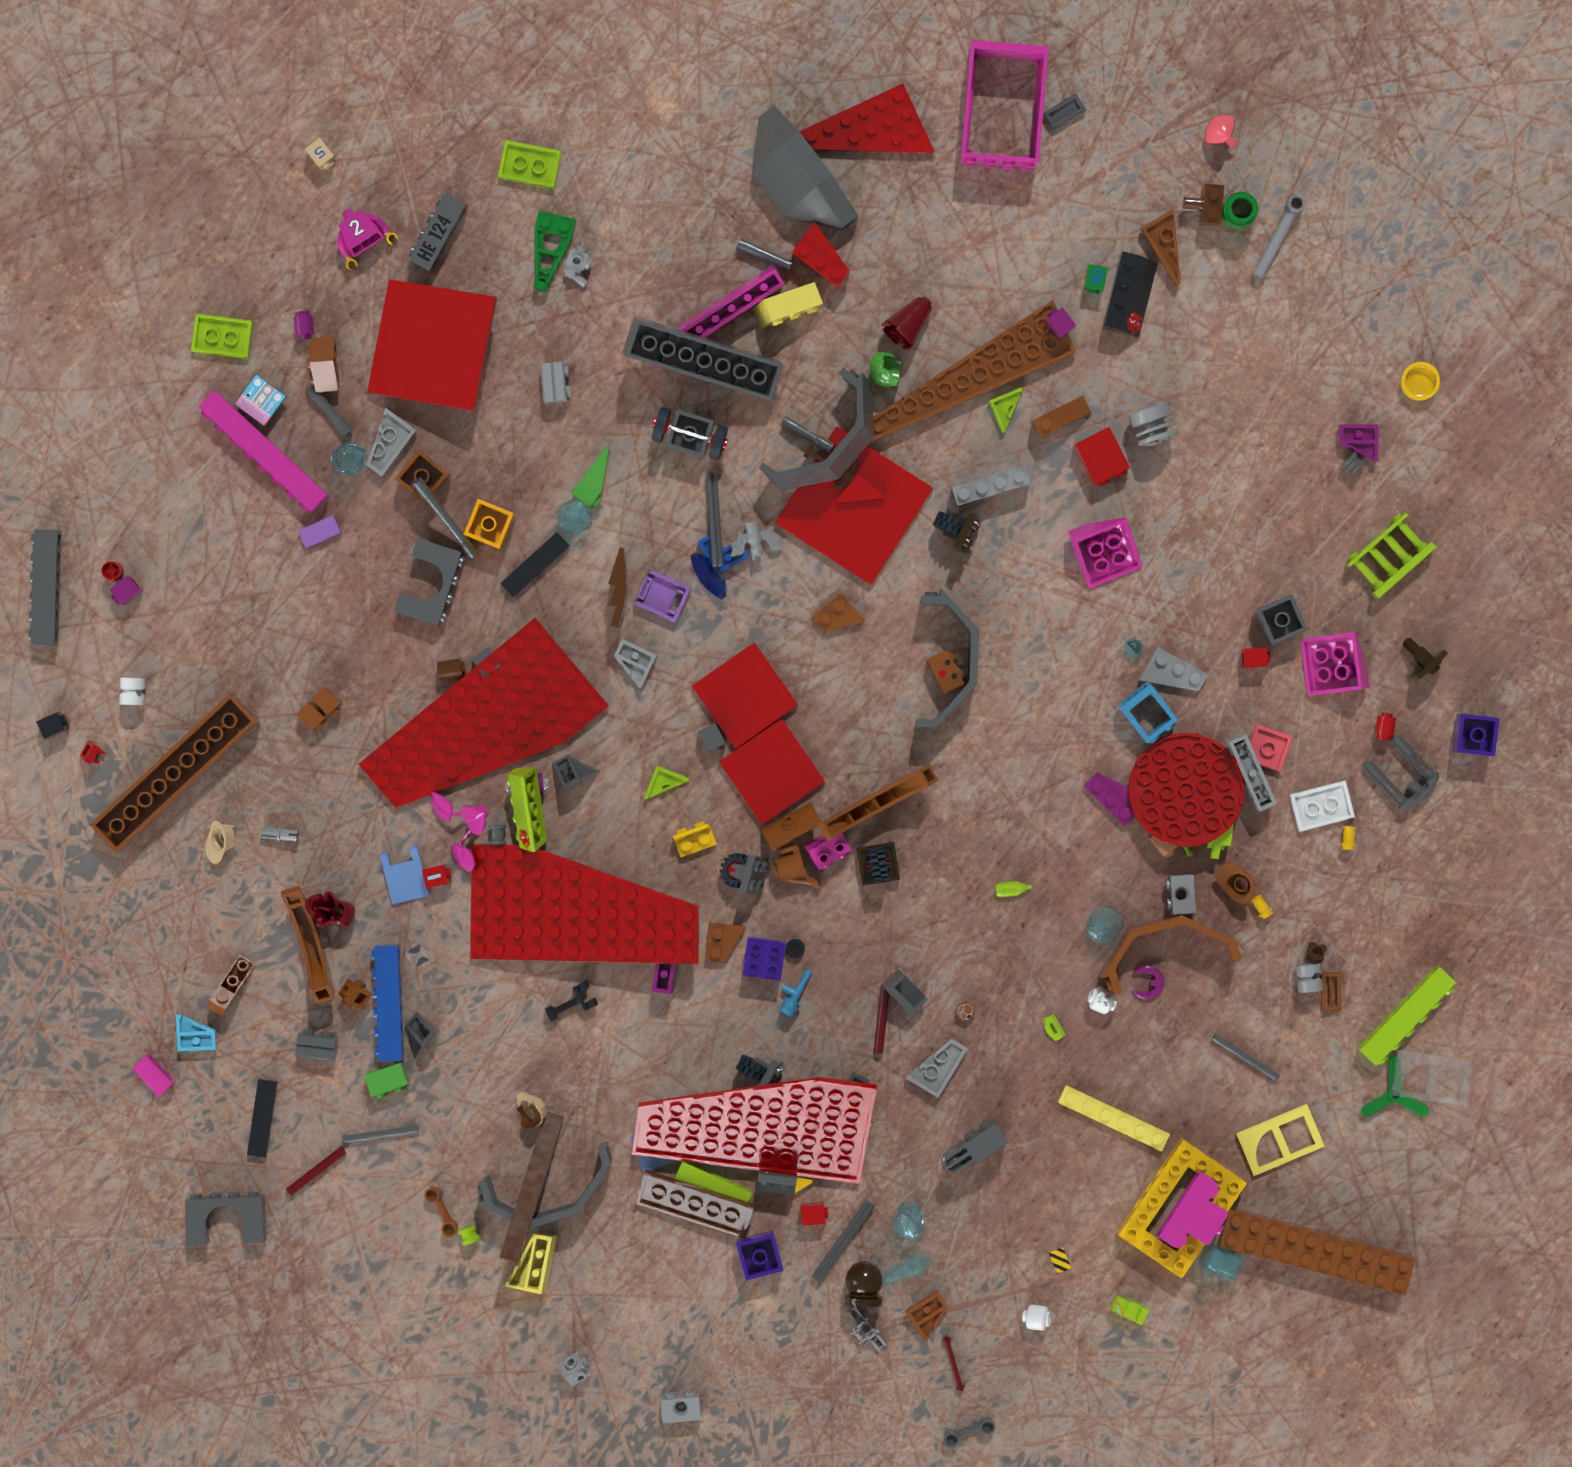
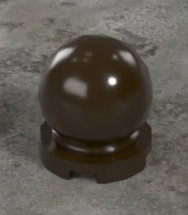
(864, 1283)

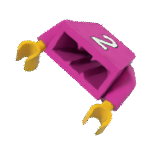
(359, 233)

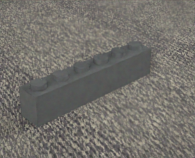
(46, 587)

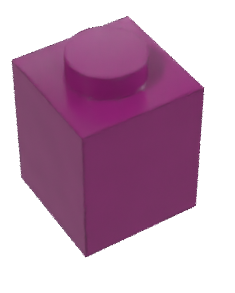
(1060, 322)
(125, 590)

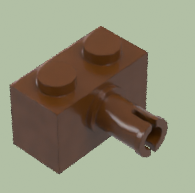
(1209, 204)

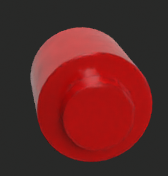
(1385, 726)

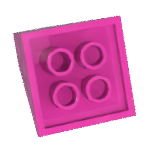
(1105, 550)
(1334, 664)

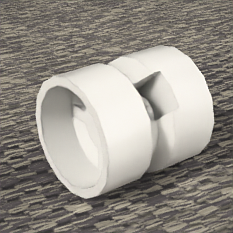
(132, 691)

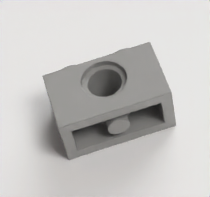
(1187, 904)
(672, 1414)

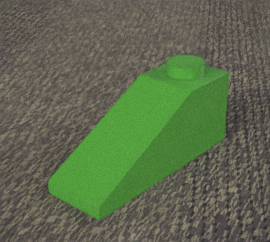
(592, 484)

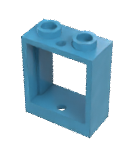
(1135, 698)

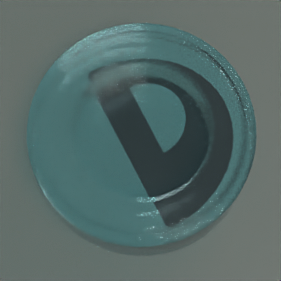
(1133, 648)

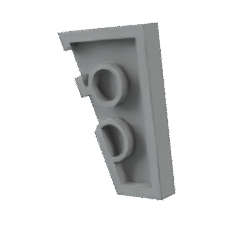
(389, 443)

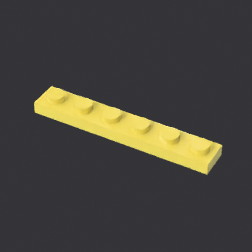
(1113, 1118)

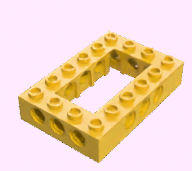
(1135, 1224)

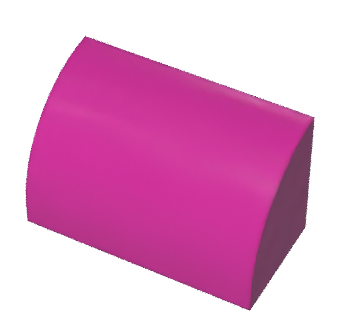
(154, 1075)

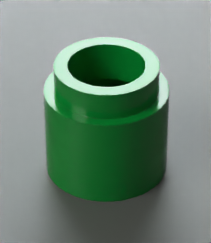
(1230, 219)

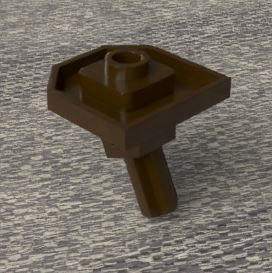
(1424, 659)

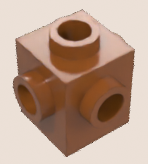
(355, 993)

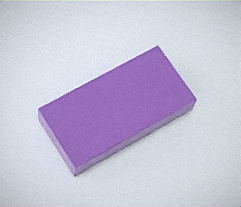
(319, 531)

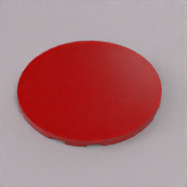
(1186, 789)

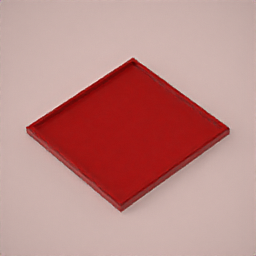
(432, 345)
(859, 532)

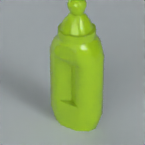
(1011, 888)

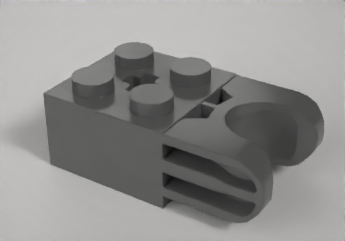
(975, 1146)

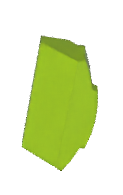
(1053, 1027)

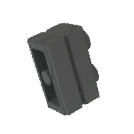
(316, 1045)

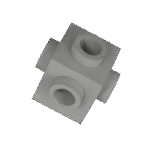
(575, 1369)

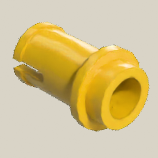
(1348, 838)
(1261, 906)

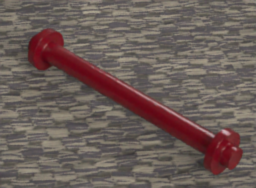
(959, 1384)

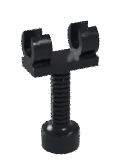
(552, 1012)

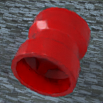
(108, 570)

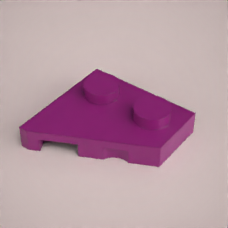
(1361, 439)

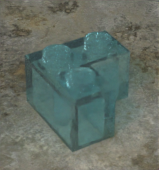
(1220, 1263)

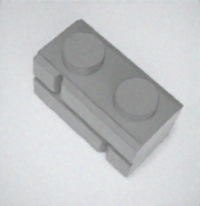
(554, 382)

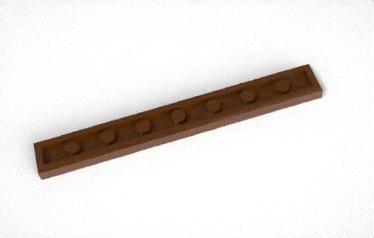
(531, 1188)

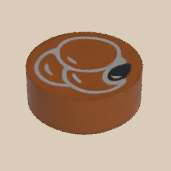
(965, 1011)

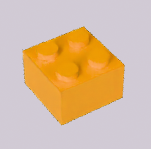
(489, 524)

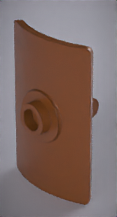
(791, 826)

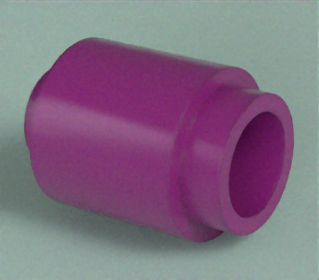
(303, 325)

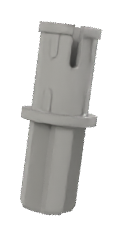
(279, 834)

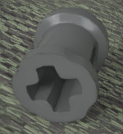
(497, 834)

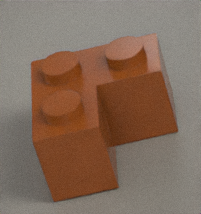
(323, 364)

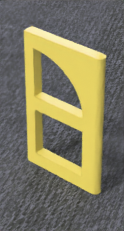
(1251, 1136)

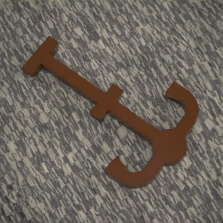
(848, 476)

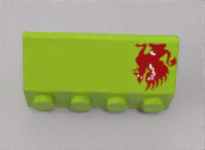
(527, 808)

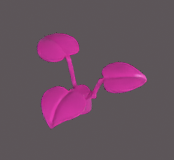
(474, 818)

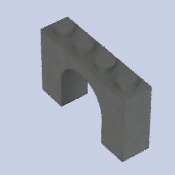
(433, 609)
(249, 1206)

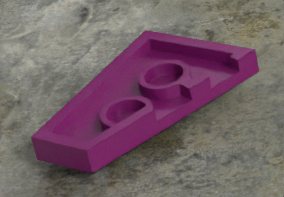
(1112, 796)

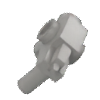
(577, 260)

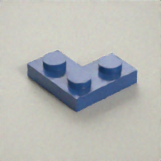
(728, 561)

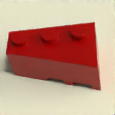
(821, 257)

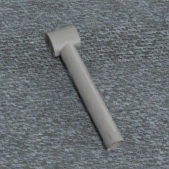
(1278, 236)

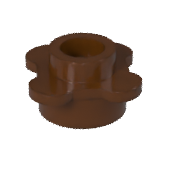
(1319, 957)

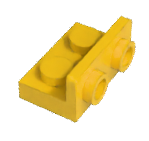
(694, 839)

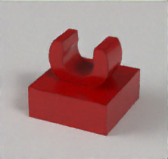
(89, 752)

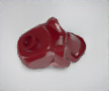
(330, 910)

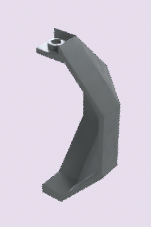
(797, 176)

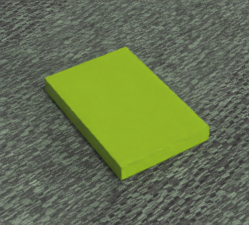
(529, 164)
(222, 336)

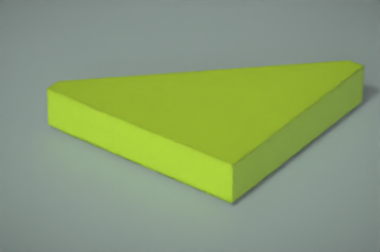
(1004, 407)
(664, 780)

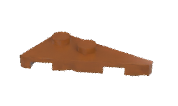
(1162, 239)

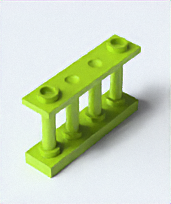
(1408, 561)

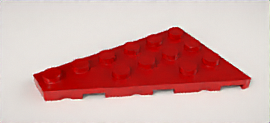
(875, 125)

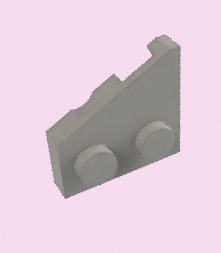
(635, 661)

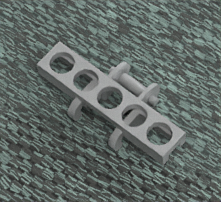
(860, 1326)

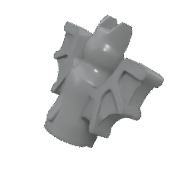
(754, 538)

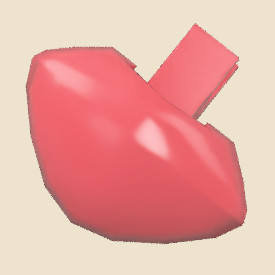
(1220, 130)

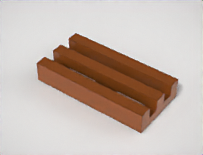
(1330, 991)

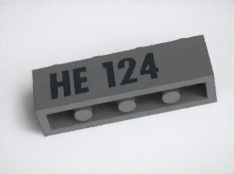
(438, 232)

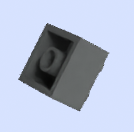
(1280, 619)

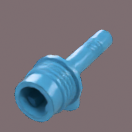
(790, 1006)

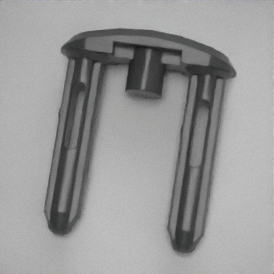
(1419, 792)

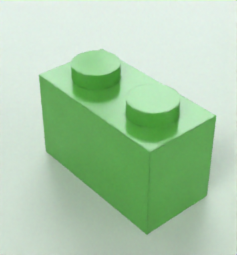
(387, 1079)

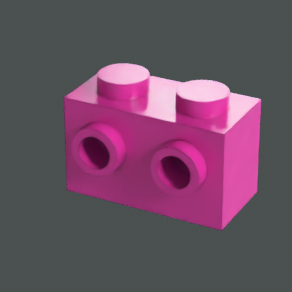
(825, 852)

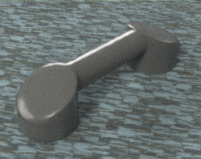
(985, 1424)

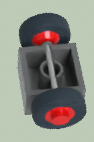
(689, 433)

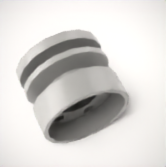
(1153, 424)

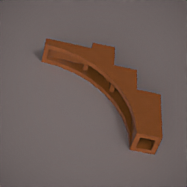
(877, 802)

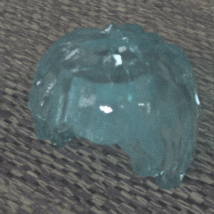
(349, 459)
(574, 517)
(1104, 924)
(909, 1221)

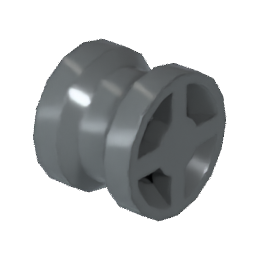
(1353, 463)

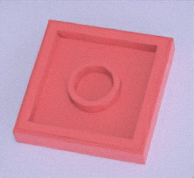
(1270, 747)

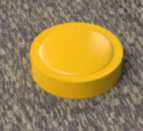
(1420, 381)

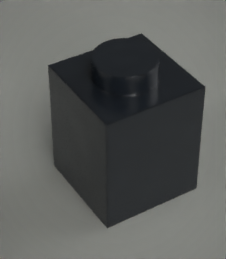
(53, 725)

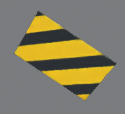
(1059, 1260)

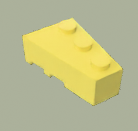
(787, 306)
(535, 1264)

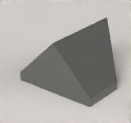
(572, 771)
(420, 1032)

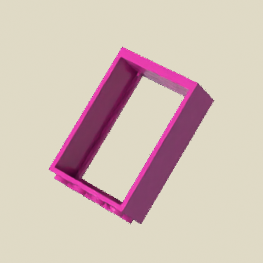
(1034, 53)

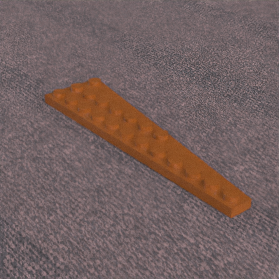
(1001, 360)

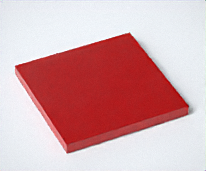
(744, 695)
(772, 771)

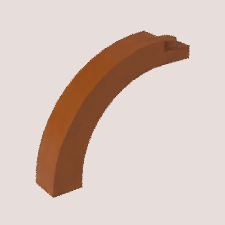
(311, 944)

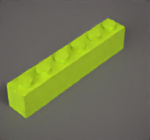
(1407, 1015)

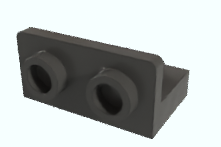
(776, 1183)

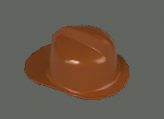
(1236, 882)

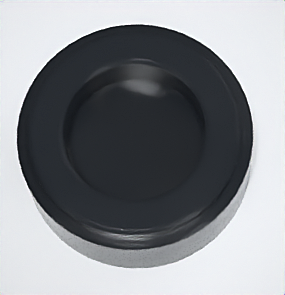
(795, 948)

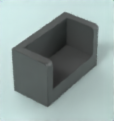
(904, 992)

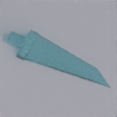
(906, 1269)

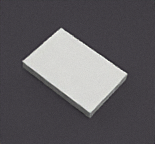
(1322, 806)

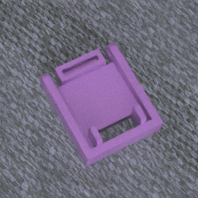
(659, 595)

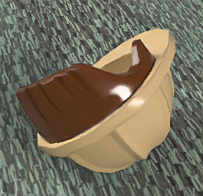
(531, 1108)

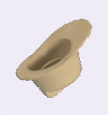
(219, 840)

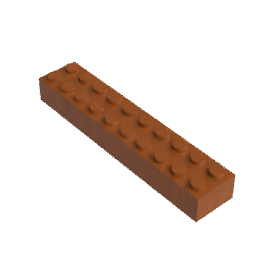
(174, 773)
(1317, 1251)

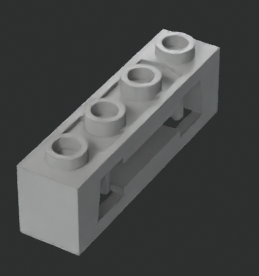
(1251, 771)

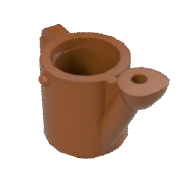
(792, 867)

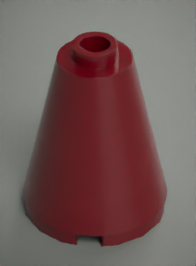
(908, 322)

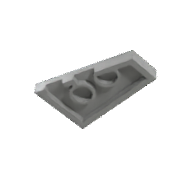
(1171, 671)
(938, 1068)

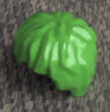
(885, 369)

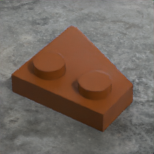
(837, 614)
(722, 940)
(927, 1313)

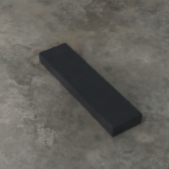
(535, 564)
(262, 1118)

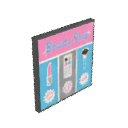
(260, 400)

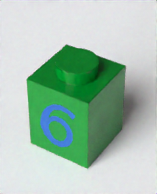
(1095, 279)

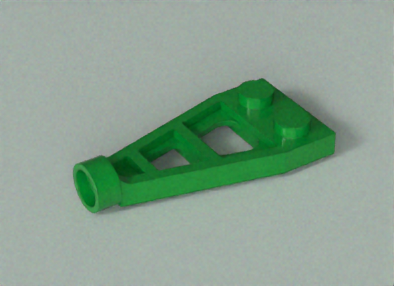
(554, 225)

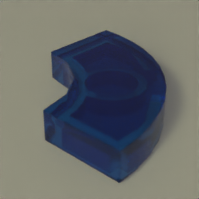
(708, 576)

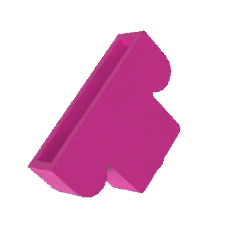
(1195, 1214)

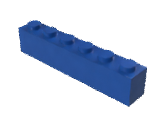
(389, 1002)

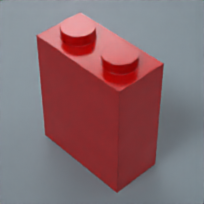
(1102, 457)

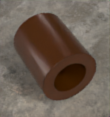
(451, 669)

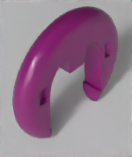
(1158, 982)

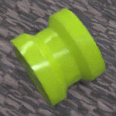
(469, 1234)

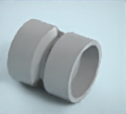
(1309, 977)

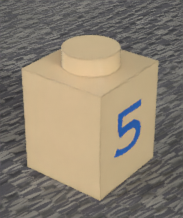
(321, 154)

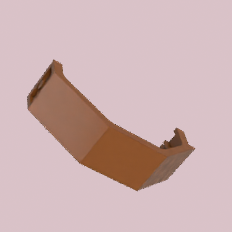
(1131, 933)

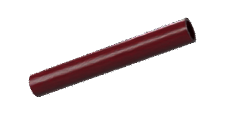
(881, 1020)
(316, 1170)

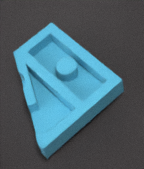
(194, 1035)

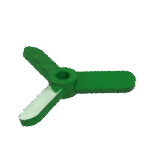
(1386, 1099)

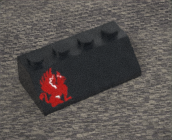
(1129, 294)

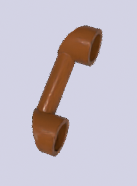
(450, 1226)

